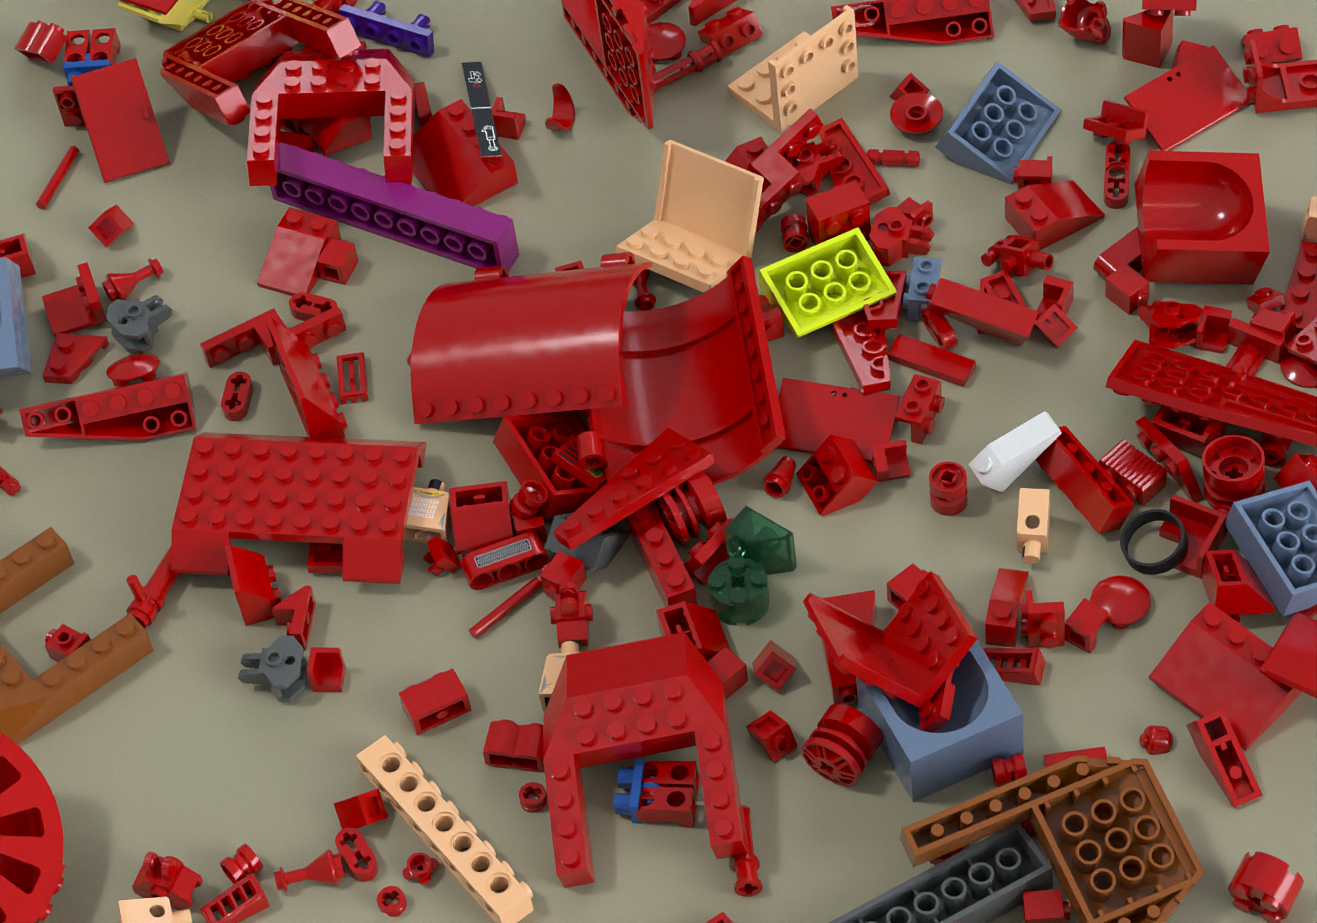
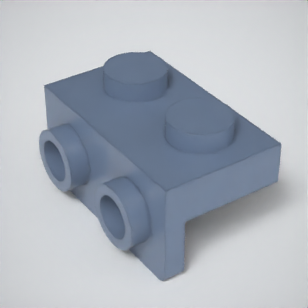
(918, 281)

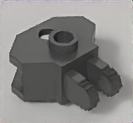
(137, 322)
(277, 668)

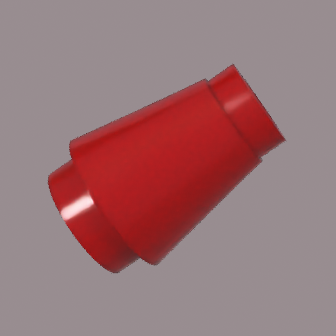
(780, 477)

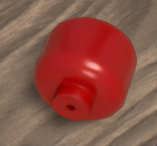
(1156, 740)

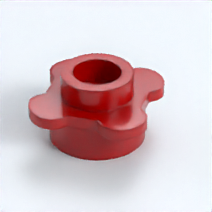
(417, 861)

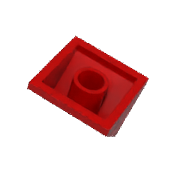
(1147, 37)

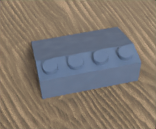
(998, 125)
(1280, 543)

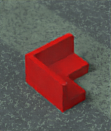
(1204, 532)

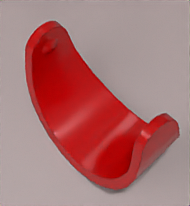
(563, 109)

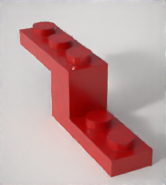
(777, 171)
(256, 332)

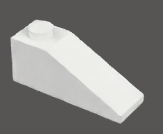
(1013, 452)

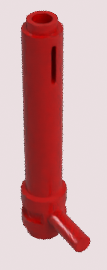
(151, 597)

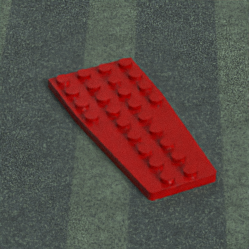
(1214, 392)

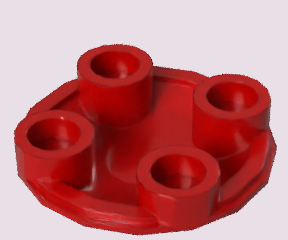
(666, 41)
(133, 368)
(1123, 598)

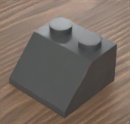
(595, 552)

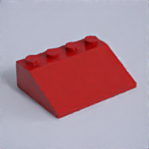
(451, 162)
(306, 384)
(527, 449)
(1218, 668)

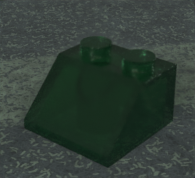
(761, 541)

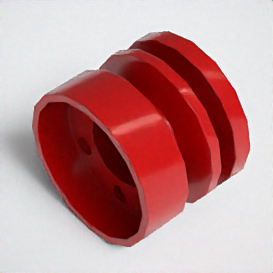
(1233, 470)
(686, 509)
(842, 744)

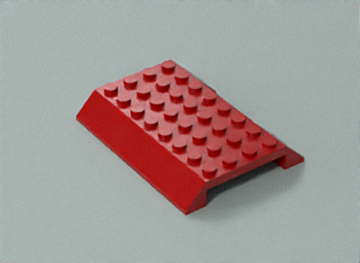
(296, 493)

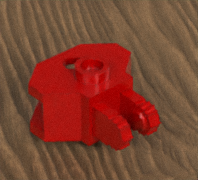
(813, 166)
(897, 237)
(1170, 321)
(571, 614)
(168, 879)

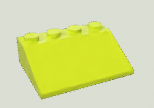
(825, 282)

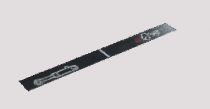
(481, 109)

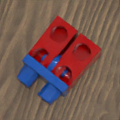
(91, 53)
(659, 792)

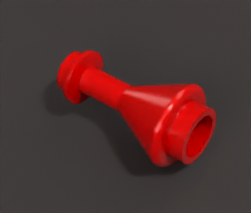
(121, 284)
(645, 300)
(324, 869)

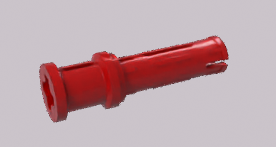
(696, 62)
(747, 863)

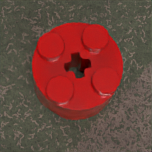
(1265, 886)

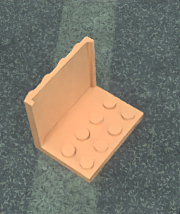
(801, 73)
(700, 219)

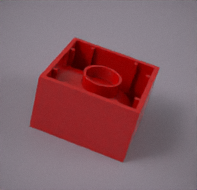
(1201, 217)

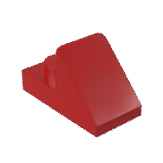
(297, 614)

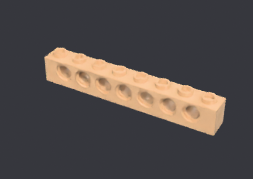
(503, 907)

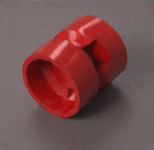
(948, 488)

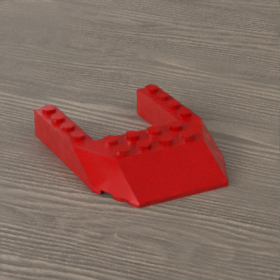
(244, 40)
(619, 45)
(330, 87)
(629, 706)

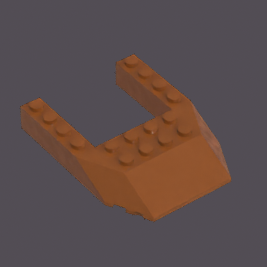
(30, 703)
(1100, 828)

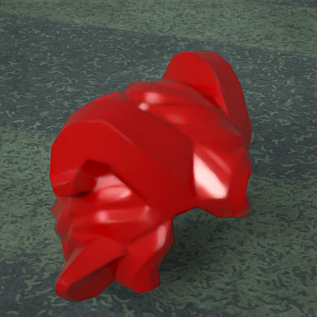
(1086, 20)

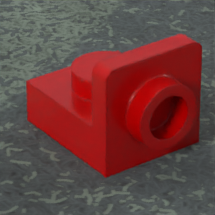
(920, 214)
(1054, 324)
(773, 734)

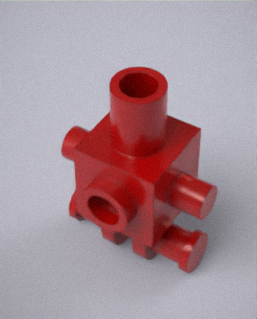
(1017, 255)

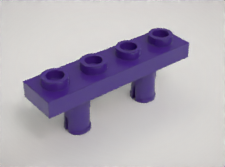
(374, 26)

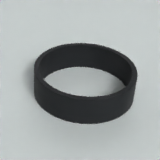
(1142, 519)

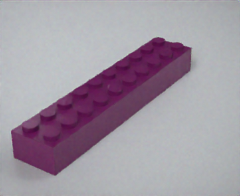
(394, 209)

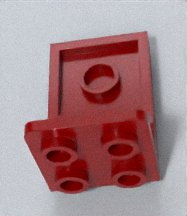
(1279, 85)

